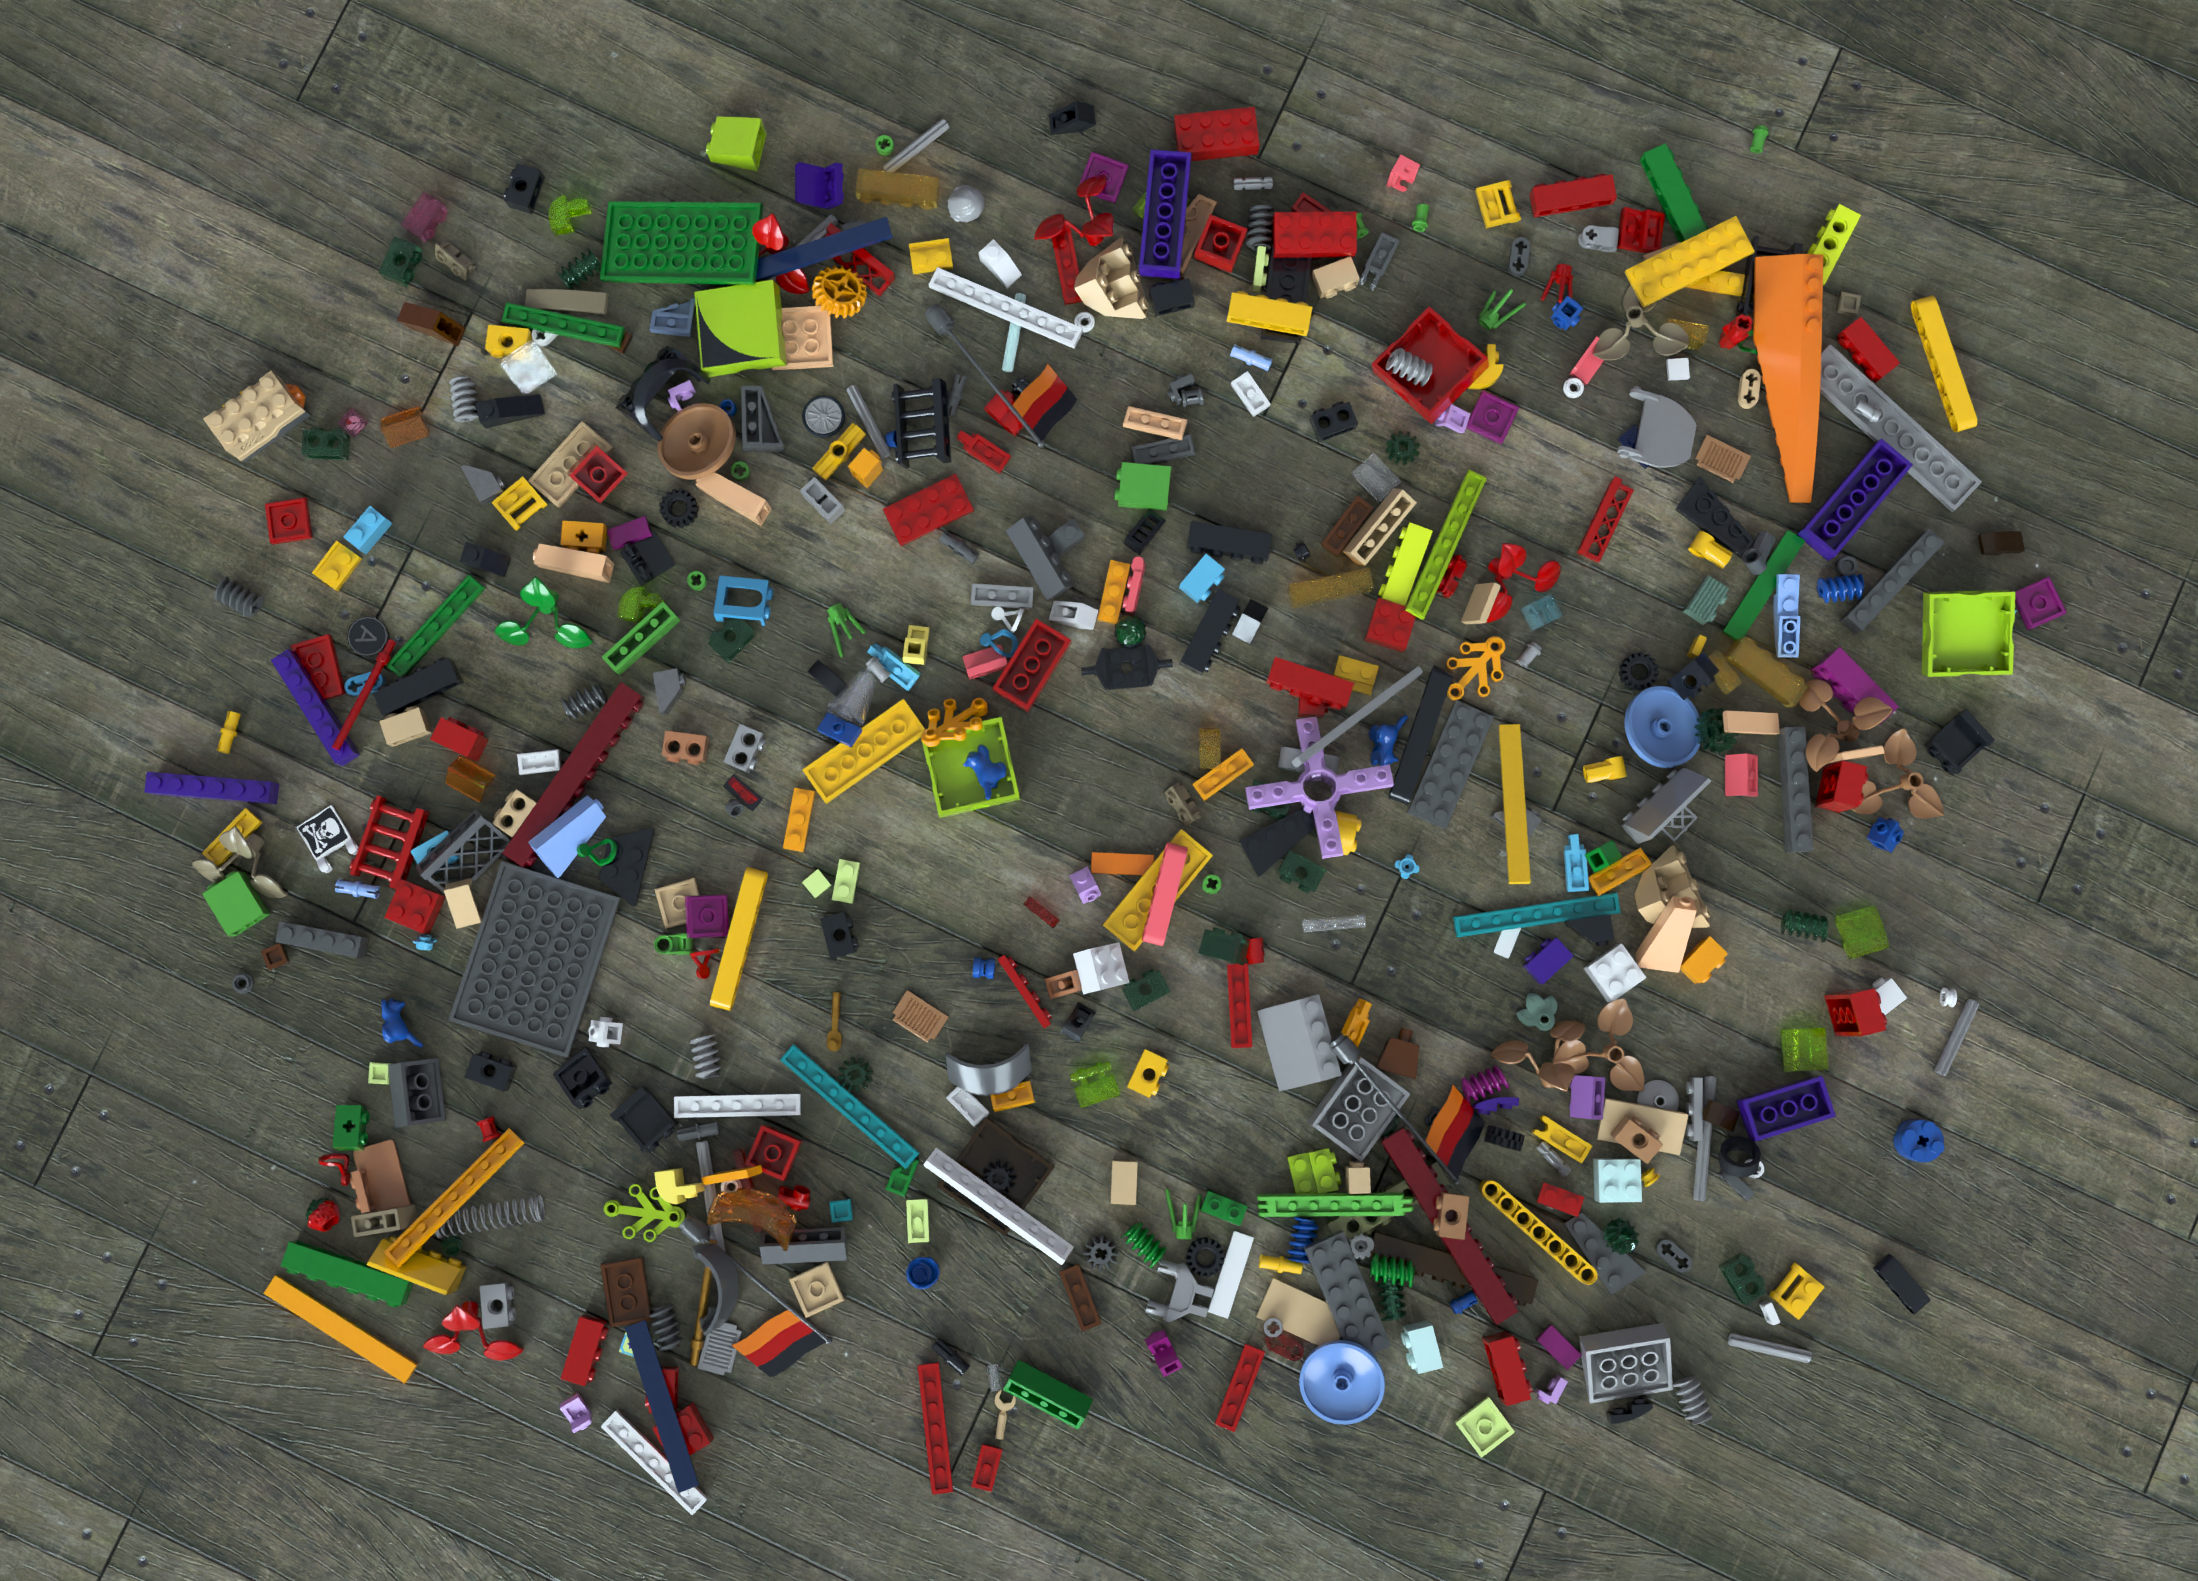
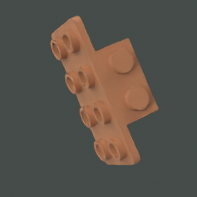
(379, 1178)

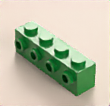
(1048, 1394)

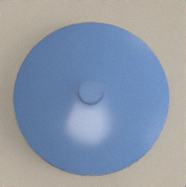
(1662, 727)
(1342, 1382)

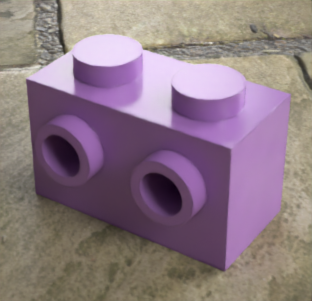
(1587, 1097)

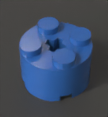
(1930, 1143)

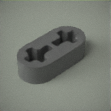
(1514, 256)
(1736, 1185)
(1676, 1251)

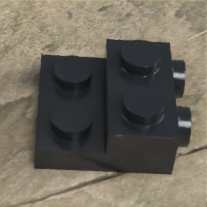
(583, 1079)

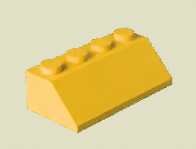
(422, 1268)

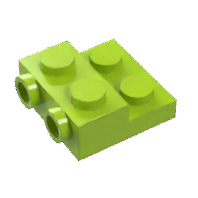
(1314, 1171)

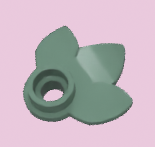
(1536, 1010)

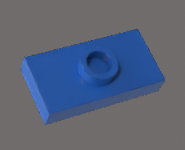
(839, 730)

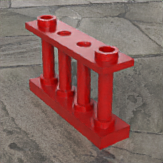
(410, 839)

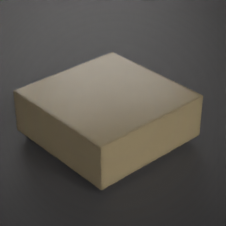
(1848, 303)

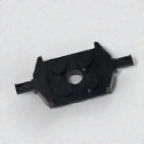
(1140, 657)

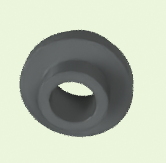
(236, 983)

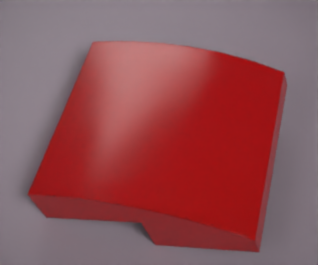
(1640, 230)

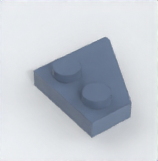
(674, 319)

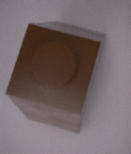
(431, 323)

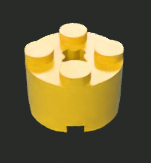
(1348, 825)

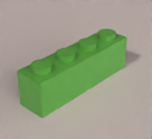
(641, 638)

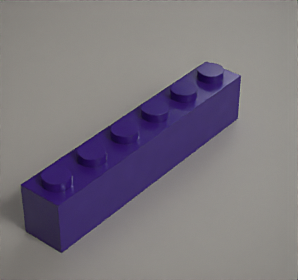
(314, 706)
(211, 788)

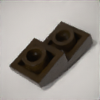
(2001, 542)
(1720, 1115)

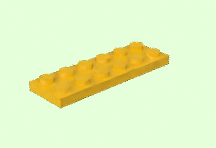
(1689, 261)
(875, 746)
(1130, 915)

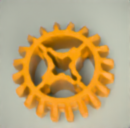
(839, 291)

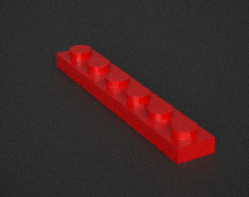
(935, 1428)

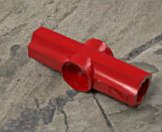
(1735, 331)

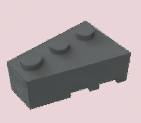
(757, 422)

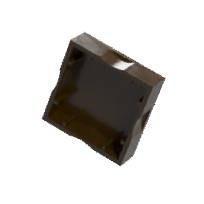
(993, 1144)

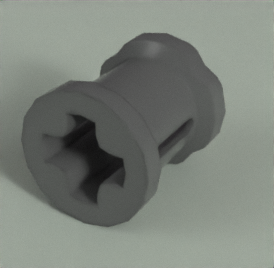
(1189, 401)

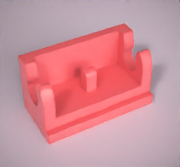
(1405, 170)

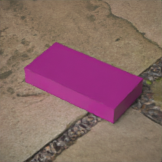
(629, 532)
(1558, 1347)

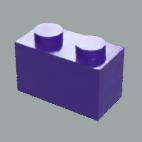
(1547, 960)

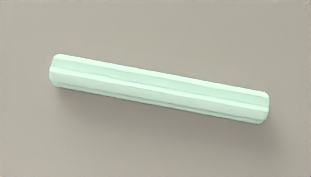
(1012, 340)

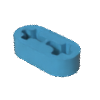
(361, 679)

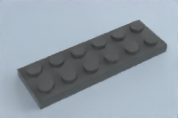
(1450, 764)
(1346, 1292)

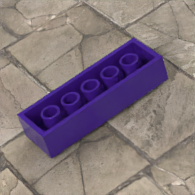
(1165, 214)
(1854, 499)

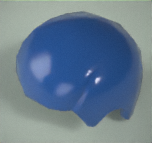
(922, 1272)

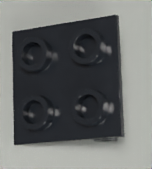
(647, 558)

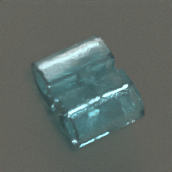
(1541, 612)

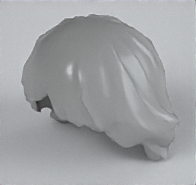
(965, 203)

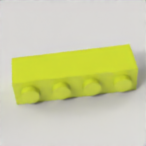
(1406, 564)

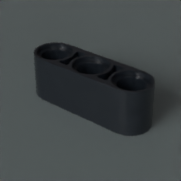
(1901, 1284)

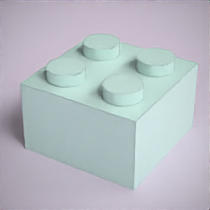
(1617, 1180)
(1422, 1347)

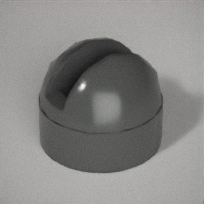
(734, 807)

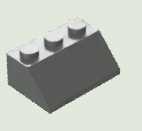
(416, 1092)

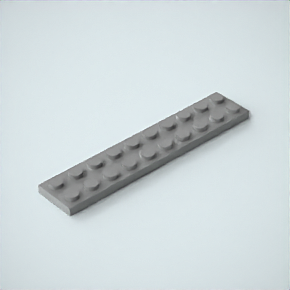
(1932, 464)

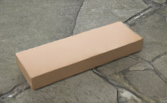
(1155, 423)
(1751, 722)

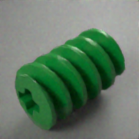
(1144, 1243)
(1392, 1270)

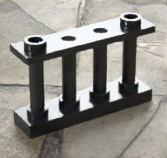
(1743, 305)
(940, 430)

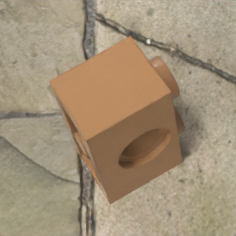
(1643, 1149)
(1457, 1227)

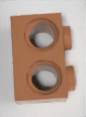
(686, 742)

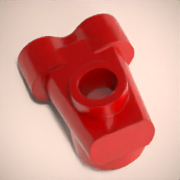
(797, 1198)

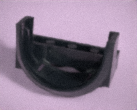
(649, 384)

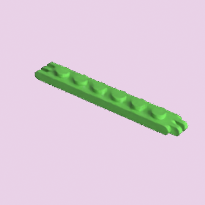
(1334, 1204)

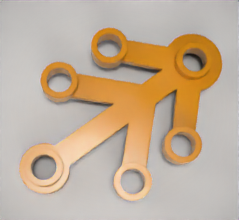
(1477, 665)
(933, 735)

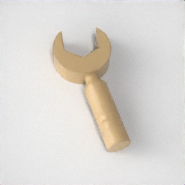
(1003, 1406)

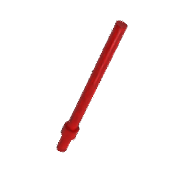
(382, 659)

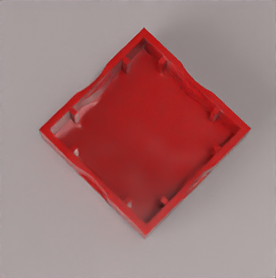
(1453, 360)

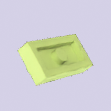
(1261, 261)
(846, 881)
(917, 1220)

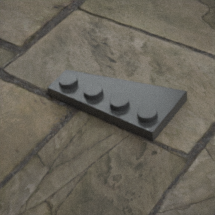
(1612, 1269)

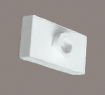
(539, 762)
(968, 1106)

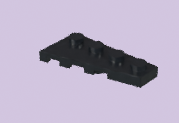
(1709, 514)
(1275, 840)

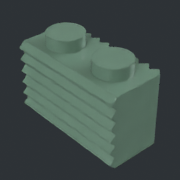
(1706, 600)

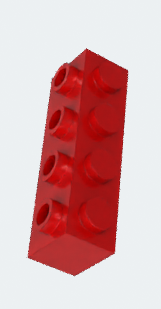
(1572, 195)
(1309, 683)

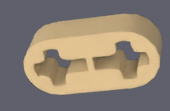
(1753, 389)

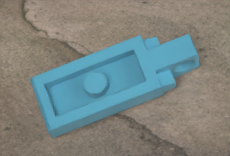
(900, 672)
(1575, 865)

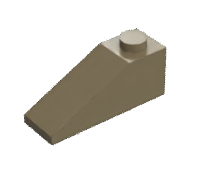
(383, 1220)

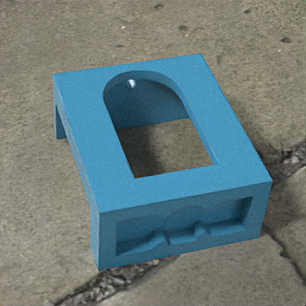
(759, 612)

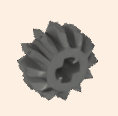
(1098, 1259)

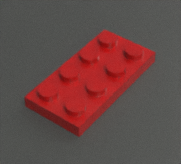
(928, 510)

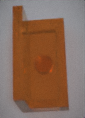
(404, 427)
(469, 778)

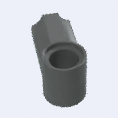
(1756, 556)

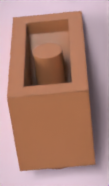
(1063, 984)

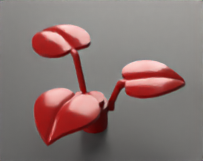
(1092, 230)
(769, 233)
(1503, 567)
(467, 1319)

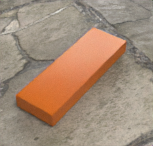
(1120, 863)

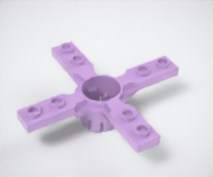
(1315, 770)

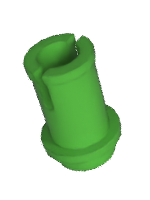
(1759, 138)
(1420, 221)

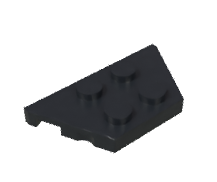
(628, 867)

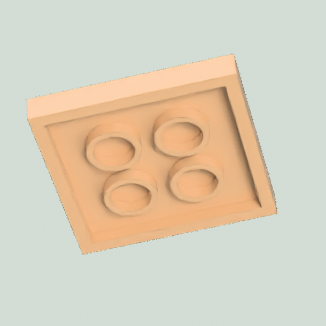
(807, 338)

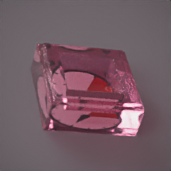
(352, 422)

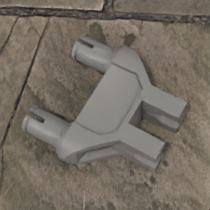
(1182, 1294)

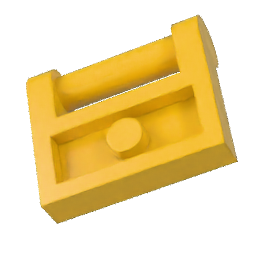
(1491, 204)
(516, 497)
(1801, 1295)

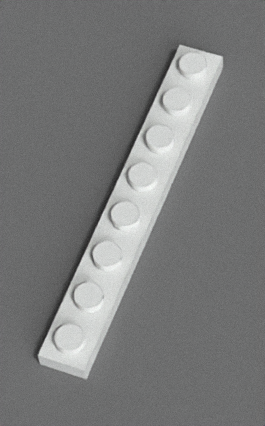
(1006, 308)
(998, 1206)

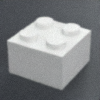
(1101, 968)
(1614, 972)

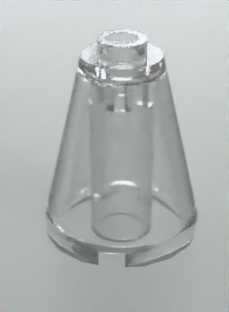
(855, 698)

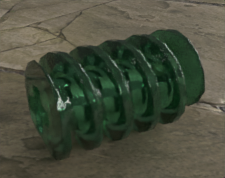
(579, 270)
(1805, 923)
(1392, 1300)

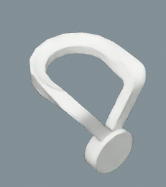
(998, 614)

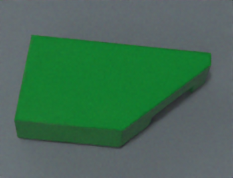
(901, 1179)

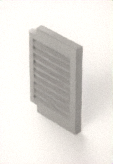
(717, 1351)

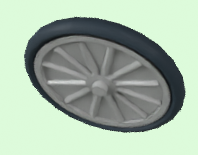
(823, 416)

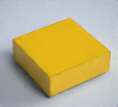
(1696, 646)

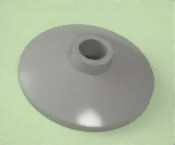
(1656, 1089)

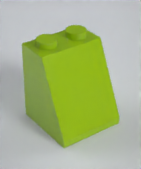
(737, 142)

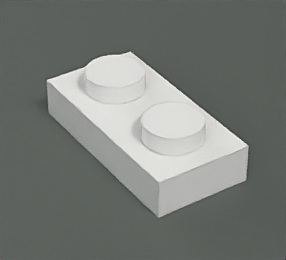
(1250, 394)

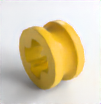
(1649, 1177)

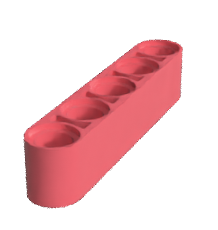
(1164, 894)

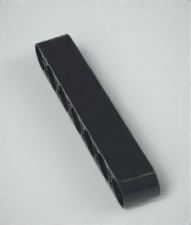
(1420, 735)

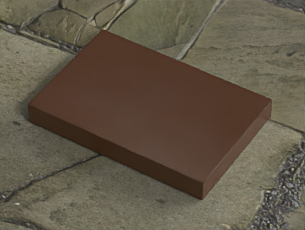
(626, 1291)

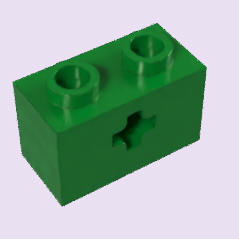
(345, 1118)
(1223, 1207)

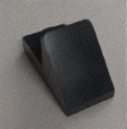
(1078, 1022)

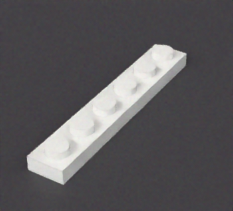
(737, 1105)
(651, 1460)

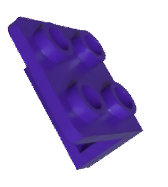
(819, 185)

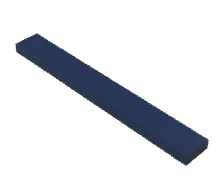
(823, 249)
(662, 1406)

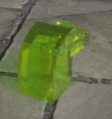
(562, 211)
(633, 603)

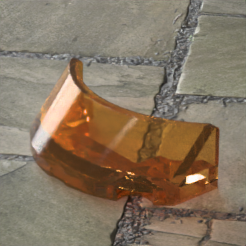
(756, 1209)

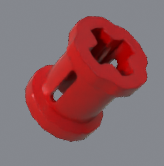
(488, 1129)

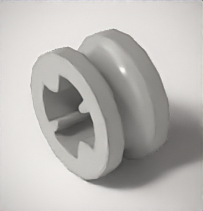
(1277, 1332)

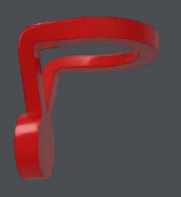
(703, 971)
(345, 1176)

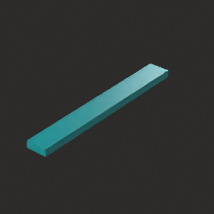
(1536, 915)
(849, 1106)

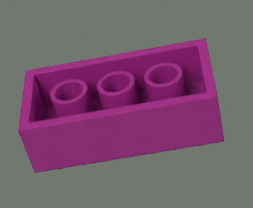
(1848, 680)

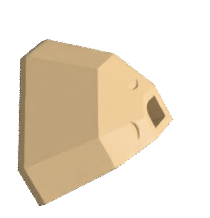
(1113, 283)
(1668, 879)

